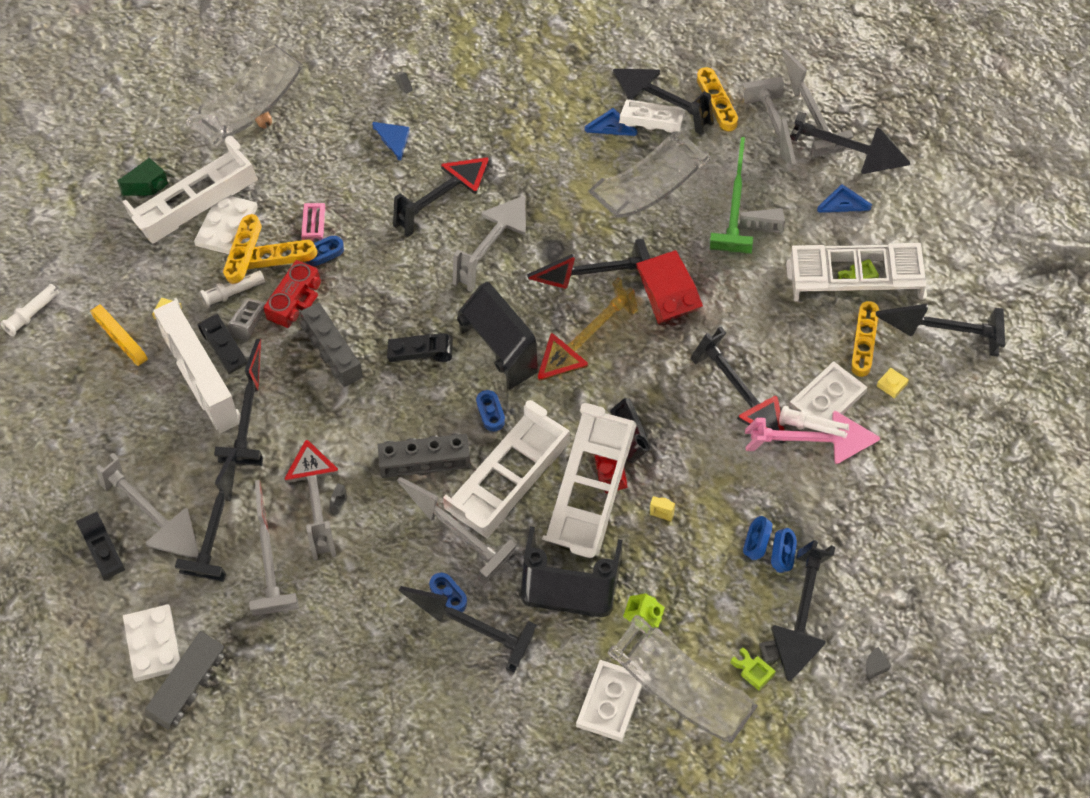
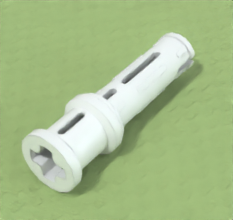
(222, 292)
(22, 315)
(804, 420)

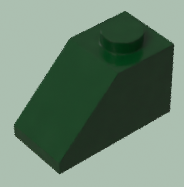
(143, 180)

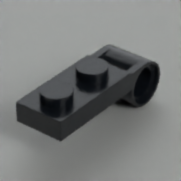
(222, 343)
(422, 346)
(639, 443)
(100, 545)

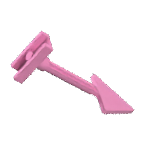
(856, 440)

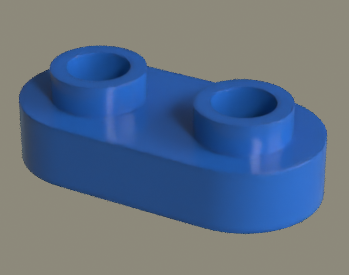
(324, 250)
(491, 412)
(757, 538)
(784, 550)
(451, 590)

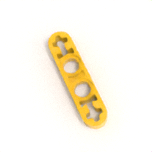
(719, 98)
(242, 248)
(276, 254)
(119, 335)
(864, 338)

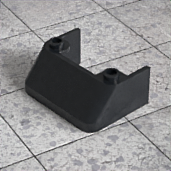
(502, 331)
(569, 589)

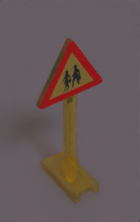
(562, 358)

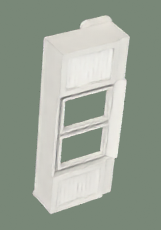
(230, 175)
(812, 269)
(197, 367)
(602, 436)
(534, 437)

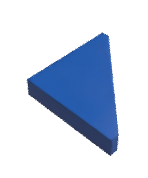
(609, 124)
(393, 136)
(844, 201)

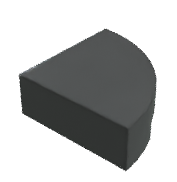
(403, 82)
(338, 498)
(769, 652)
(876, 663)

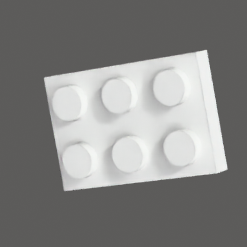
(652, 116)
(222, 223)
(829, 392)
(151, 642)
(609, 701)

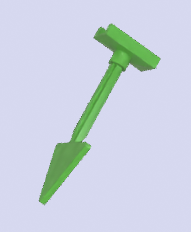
(732, 240)

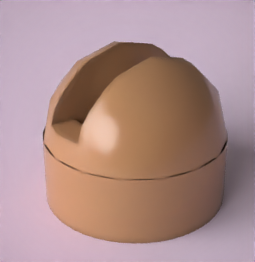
(264, 118)

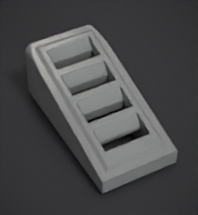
(763, 220)
(244, 330)

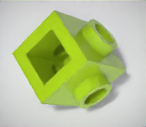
(645, 607)

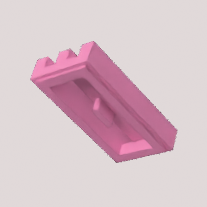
(312, 236)

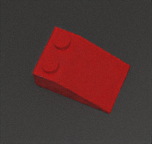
(669, 286)

